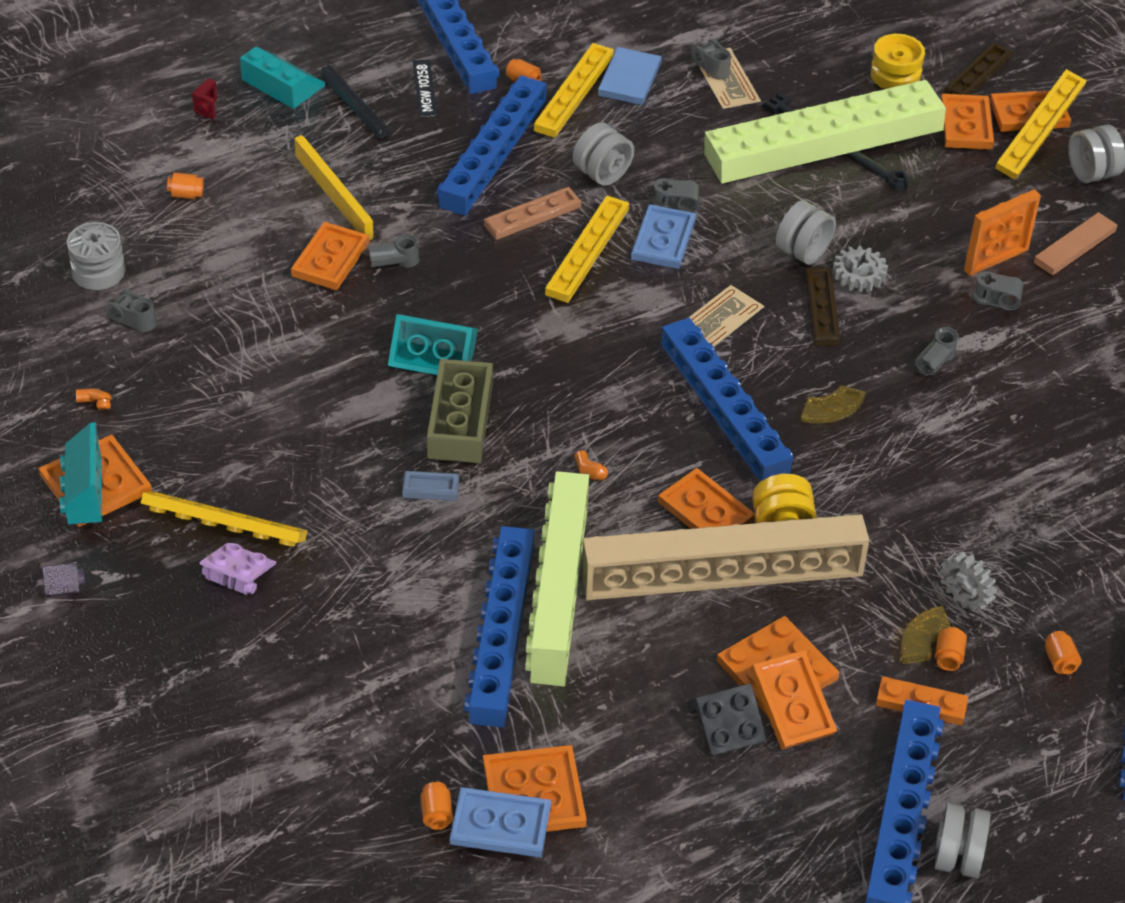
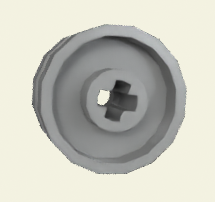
(603, 153)
(1097, 153)
(805, 232)
(967, 841)

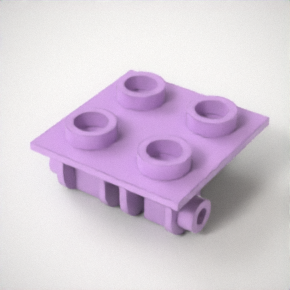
(235, 567)

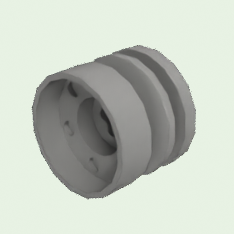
(96, 255)

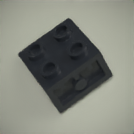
(729, 719)

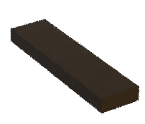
(979, 70)
(822, 307)

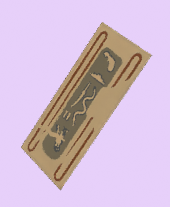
(735, 89)
(725, 314)

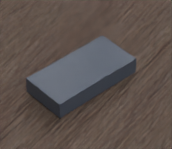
(430, 485)

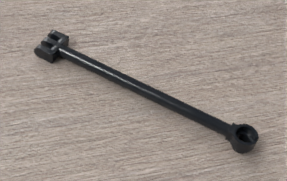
(896, 180)

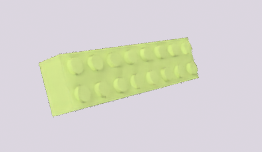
(557, 579)

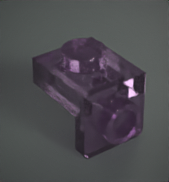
(63, 578)

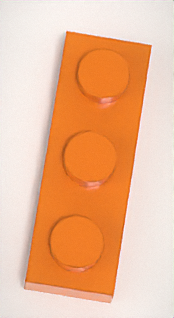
(894, 692)

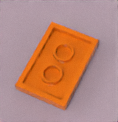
(1016, 108)
(967, 121)
(330, 255)
(703, 503)
(793, 699)

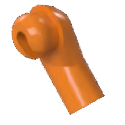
(594, 469)

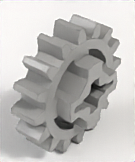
(860, 269)
(968, 581)

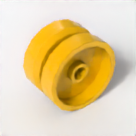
(897, 60)
(783, 499)

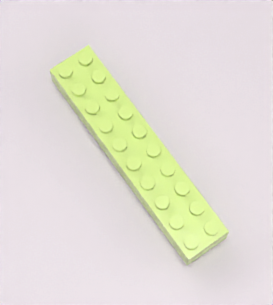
(824, 131)

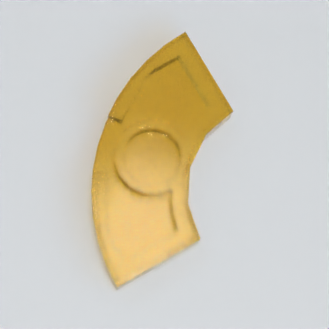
(834, 406)
(922, 634)

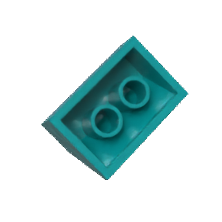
(278, 77)
(422, 343)
(82, 477)

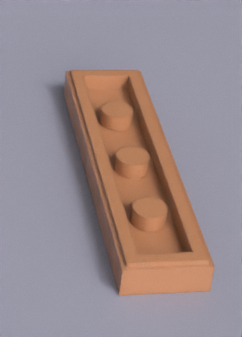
(532, 213)
(1075, 243)

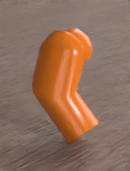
(94, 395)

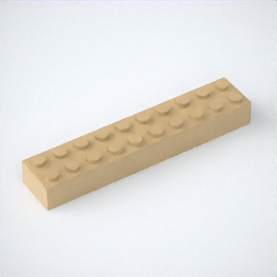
(724, 557)

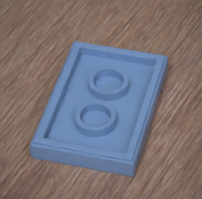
(630, 76)
(663, 236)
(500, 822)

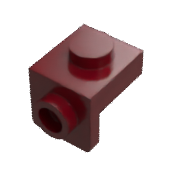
(205, 98)

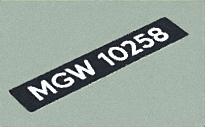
(424, 88)

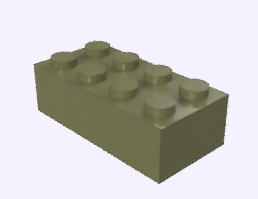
(460, 411)

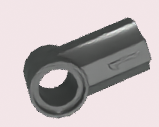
(402, 251)
(938, 351)

